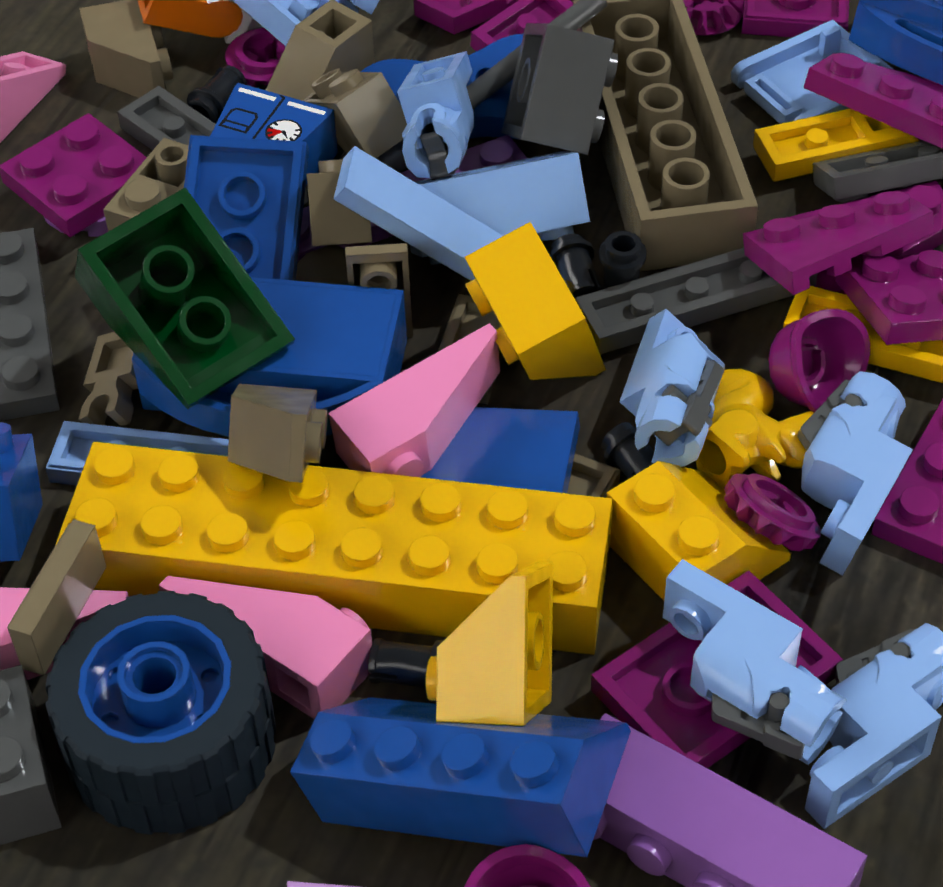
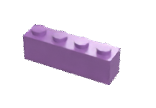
(711, 831)

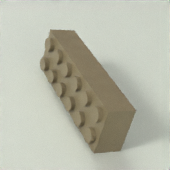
(669, 138)

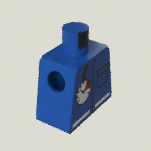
(272, 116)

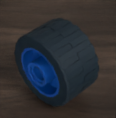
(162, 711)

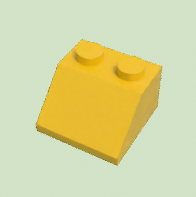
(533, 308)
(683, 515)
(499, 657)

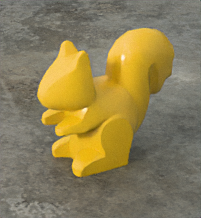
(745, 434)

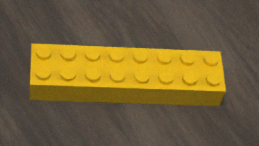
(372, 542)

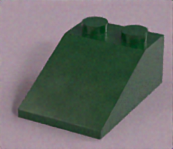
(180, 299)

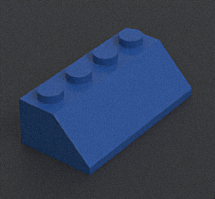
(469, 782)

